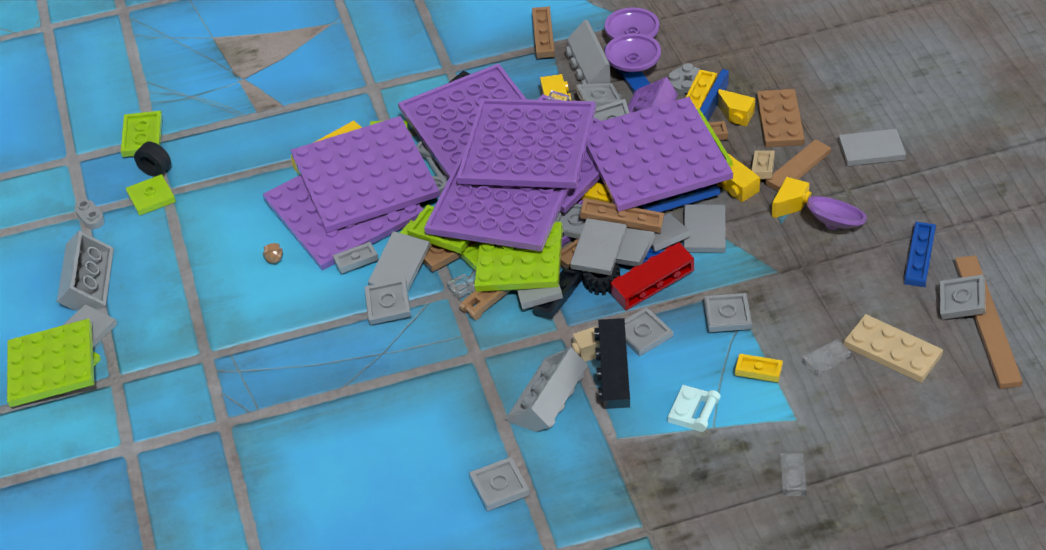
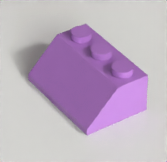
(652, 95)

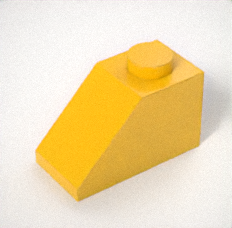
(736, 107)
(790, 197)

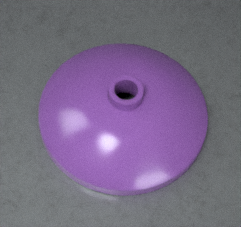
(631, 21)
(633, 52)
(836, 213)

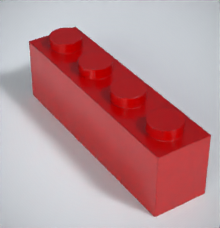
(652, 276)

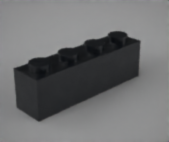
(614, 363)

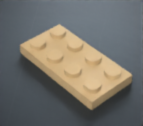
(893, 348)

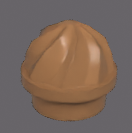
(273, 253)

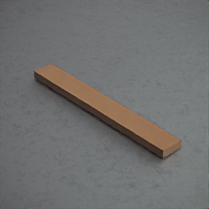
(992, 331)

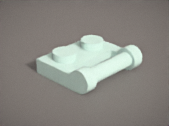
(687, 406)

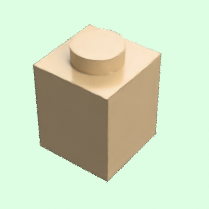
(585, 344)

